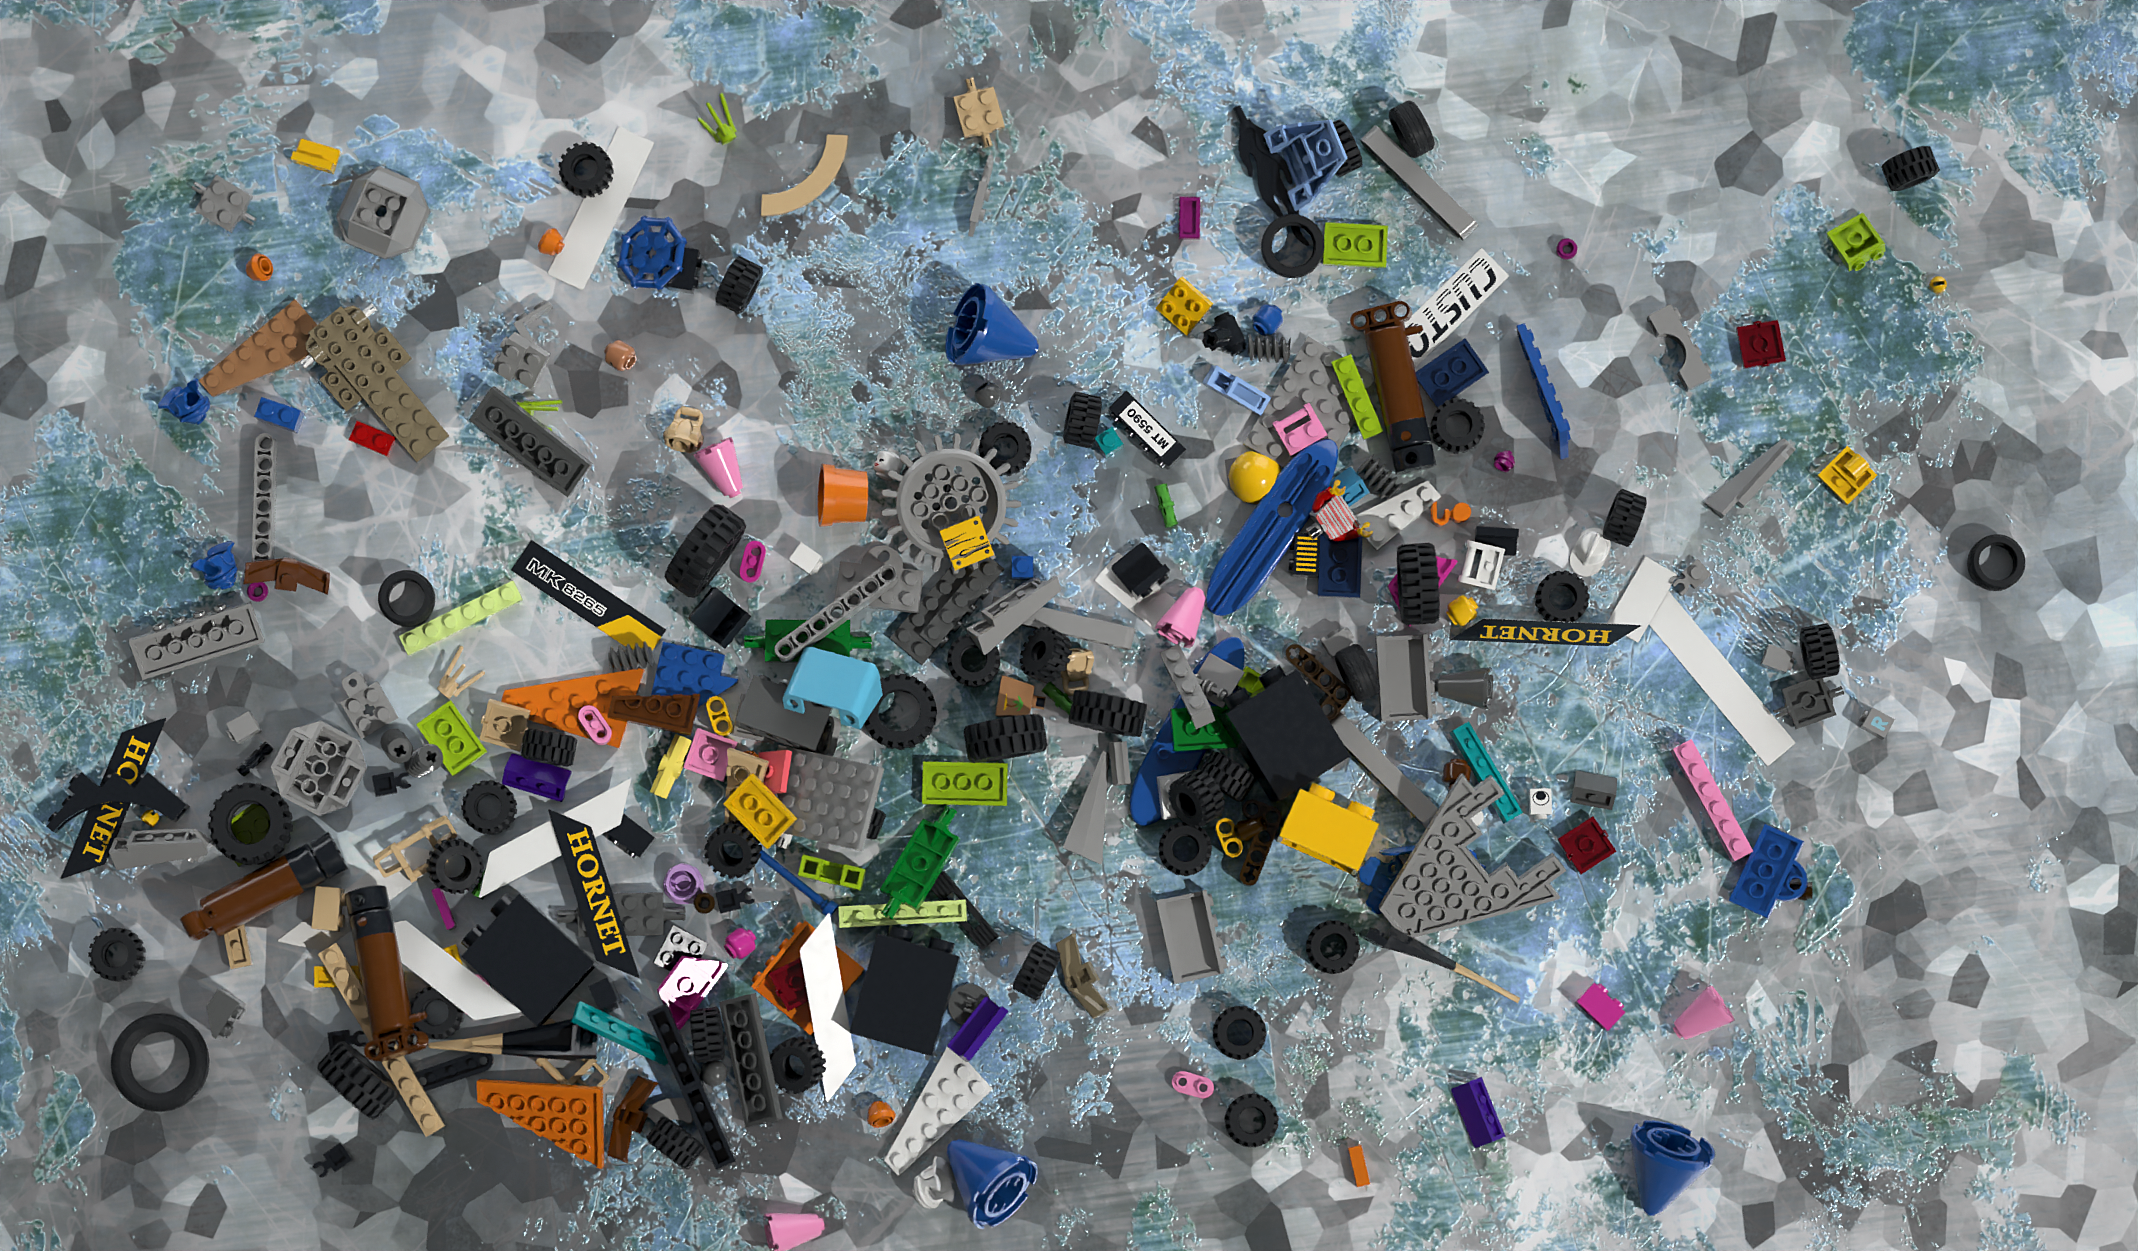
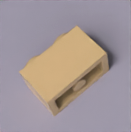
(328, 909)

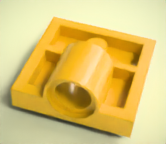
(1184, 305)
(1847, 475)

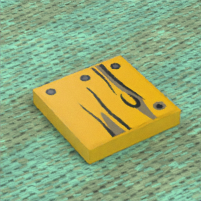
(966, 542)

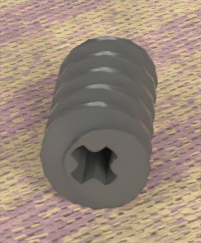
(1268, 349)
(1379, 478)
(630, 657)
(396, 745)
(424, 760)

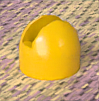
(1940, 288)
(150, 819)

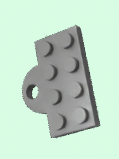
(902, 597)

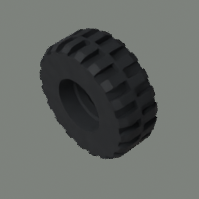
(705, 550)

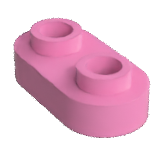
(594, 726)
(1192, 1085)

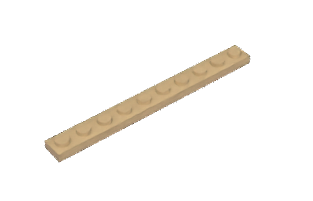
(397, 1068)

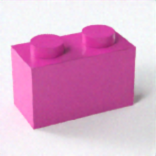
(1601, 1006)

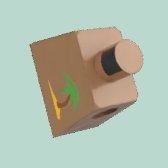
(1017, 698)

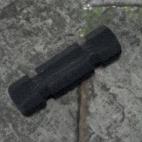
(254, 759)

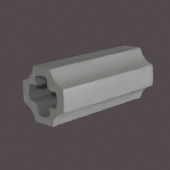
(1119, 763)

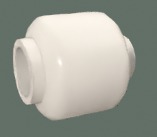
(887, 461)

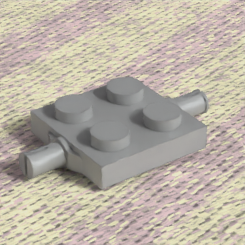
(223, 203)

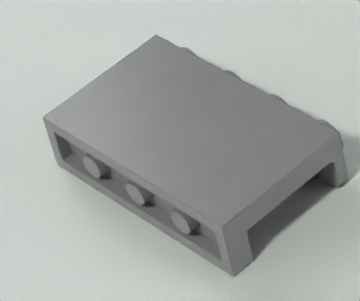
(1405, 678)
(1191, 936)

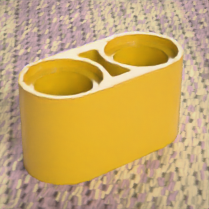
(722, 715)
(1225, 839)

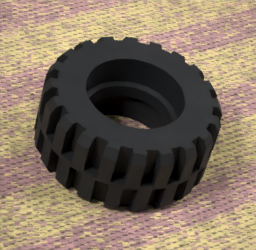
(1418, 583)
(1005, 738)
(222, 817)
(357, 1080)

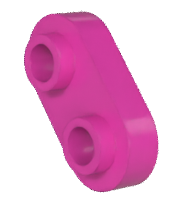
(752, 562)

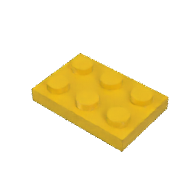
(760, 811)

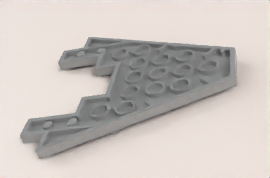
(1446, 883)

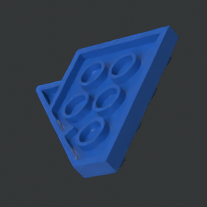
(690, 672)

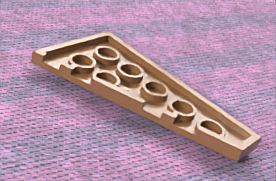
(268, 350)

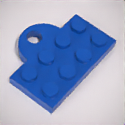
(1770, 872)

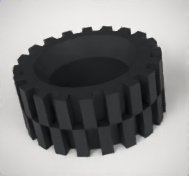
(1107, 713)
(923, 726)

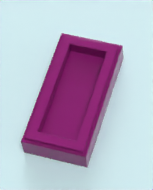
(1189, 218)
(444, 909)

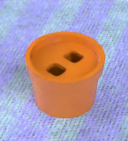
(841, 495)

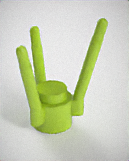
(724, 132)
(533, 406)

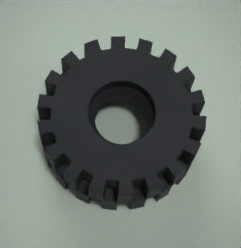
(1045, 654)

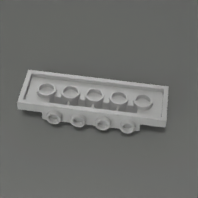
(196, 639)

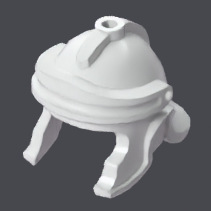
(935, 1184)

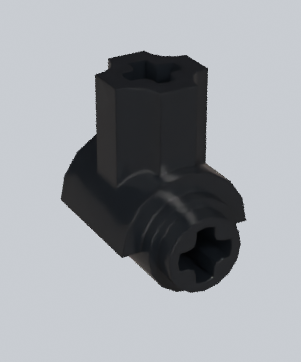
(1225, 335)

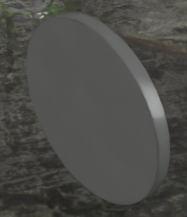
(964, 1001)

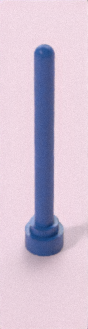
(825, 905)

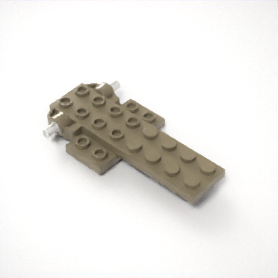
(366, 368)

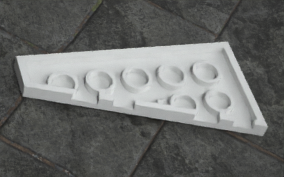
(945, 1100)

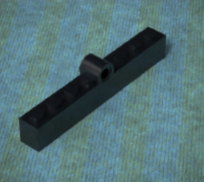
(691, 1086)

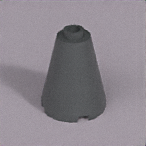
(1467, 687)

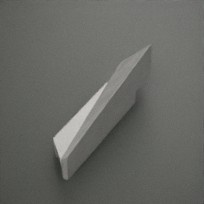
(1750, 480)
(1011, 611)
(155, 847)

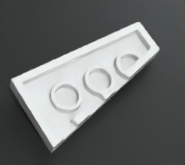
(1396, 513)

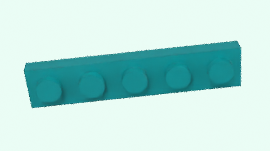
(1483, 767)
(619, 1032)

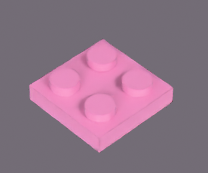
(709, 755)

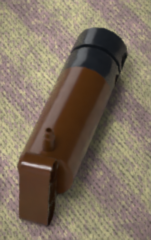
(1397, 386)
(265, 888)
(382, 976)

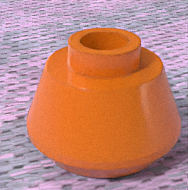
(551, 242)
(259, 268)
(880, 1114)

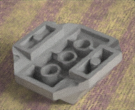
(396, 230)
(297, 762)

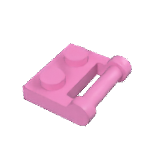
(1302, 436)

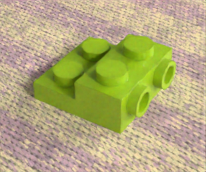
(1857, 242)

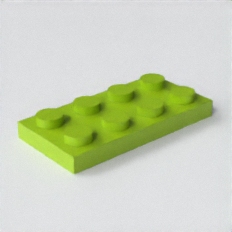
(964, 783)

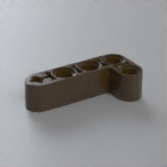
(1315, 675)
(1256, 844)

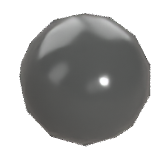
(988, 395)
(713, 1073)

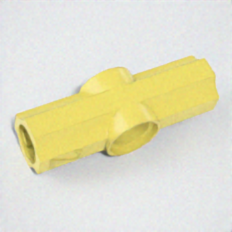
(670, 766)

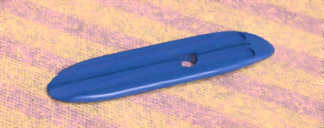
(1267, 534)
(1161, 759)

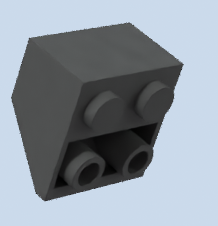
(223, 1012)

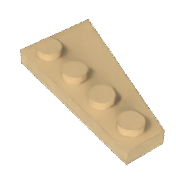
(738, 769)

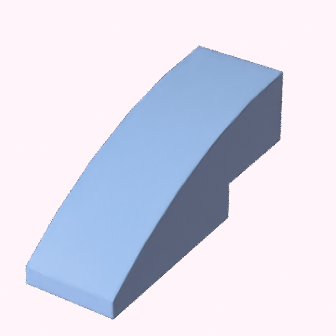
(1236, 390)

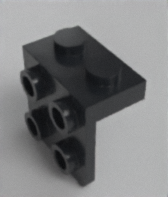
(1140, 571)
(719, 617)

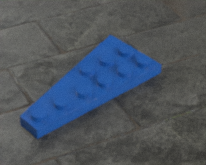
(1546, 391)

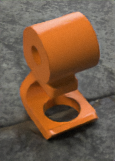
(1458, 514)

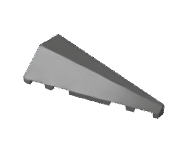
(1087, 830)

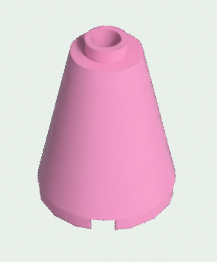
(721, 466)
(1183, 618)
(1703, 1015)
(790, 1230)

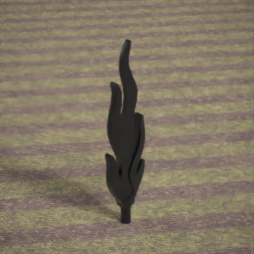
(1268, 165)

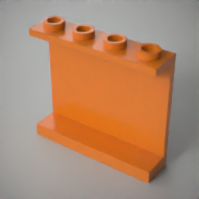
(790, 951)

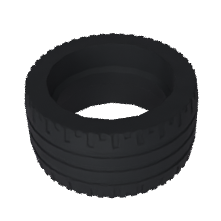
(1292, 220)

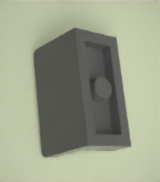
(1594, 790)

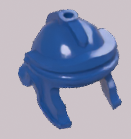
(186, 403)
(218, 566)

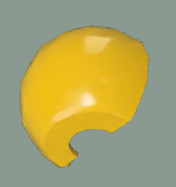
(1253, 476)

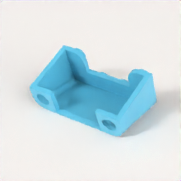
(836, 683)

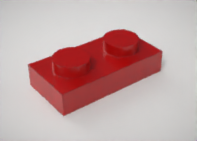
(372, 438)

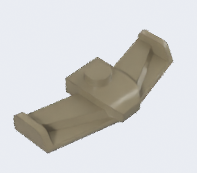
(1081, 977)

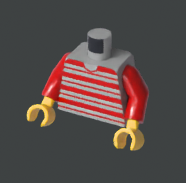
(1334, 517)

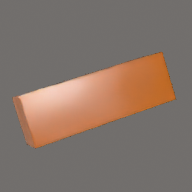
(1359, 1166)

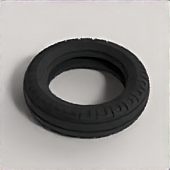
(126, 1044)

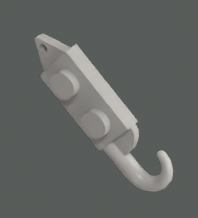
(982, 195)

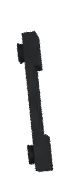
(983, 933)

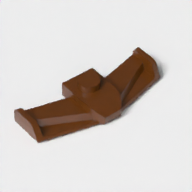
(286, 574)
(629, 1118)

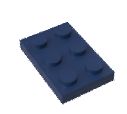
(1451, 373)
(1340, 568)

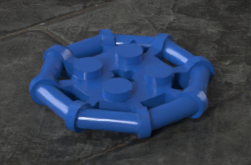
(642, 247)

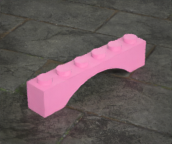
(1715, 805)

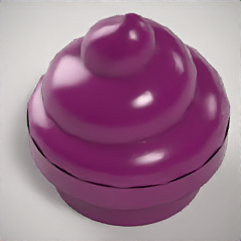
(1504, 461)

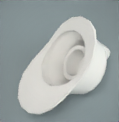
(1589, 552)

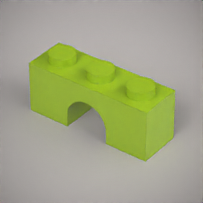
(831, 872)

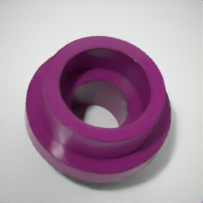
(1566, 242)
(251, 591)

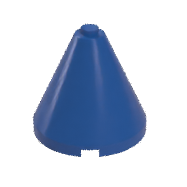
(987, 330)
(1666, 1162)
(990, 1180)

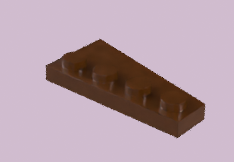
(667, 713)

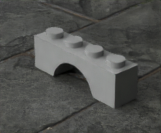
(1667, 324)
(1187, 686)

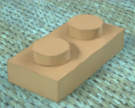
(238, 948)

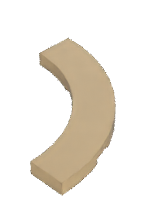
(813, 185)

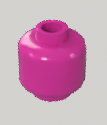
(740, 943)

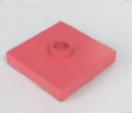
(777, 770)

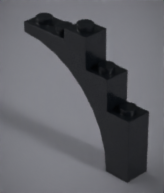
(89, 795)

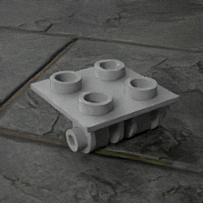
(1218, 679)

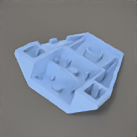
(1311, 155)

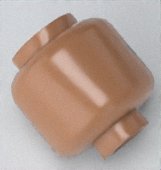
(620, 355)

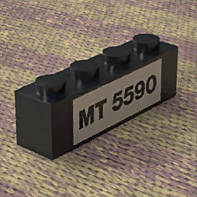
(1147, 430)

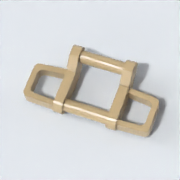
(396, 849)
(589, 1063)

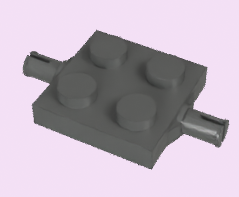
(1808, 702)

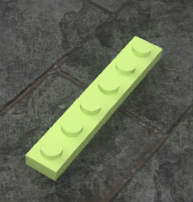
(460, 618)
(927, 913)

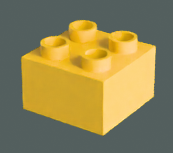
(1327, 830)

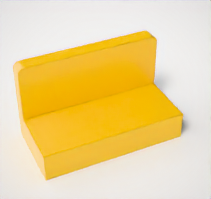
(316, 156)

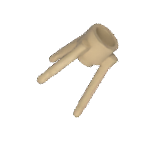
(449, 686)

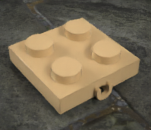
(504, 725)

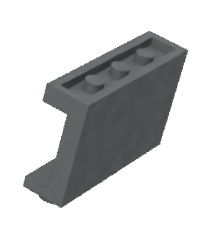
(765, 716)

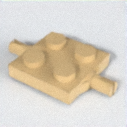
(978, 112)

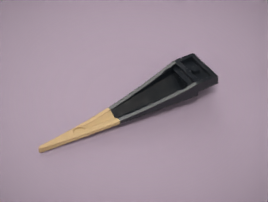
(1402, 943)
(551, 1041)

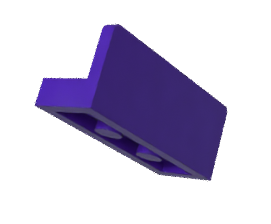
(536, 777)
(977, 1029)
(1478, 1112)

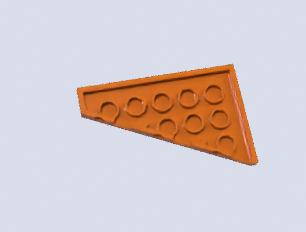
(560, 702)
(559, 1112)

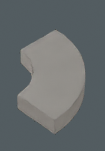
(671, 1108)

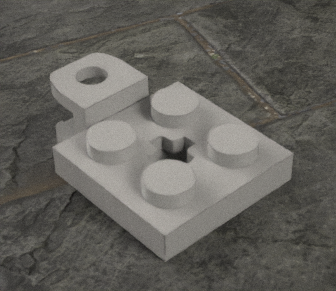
(359, 697)

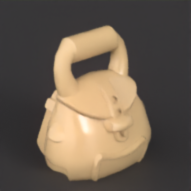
(685, 434)
(1077, 669)

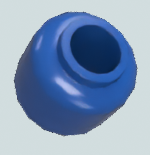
(1267, 319)

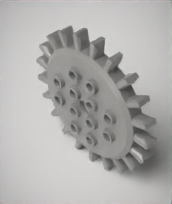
(941, 464)

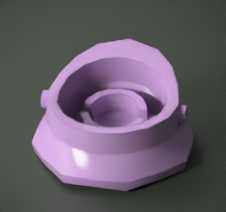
(683, 883)

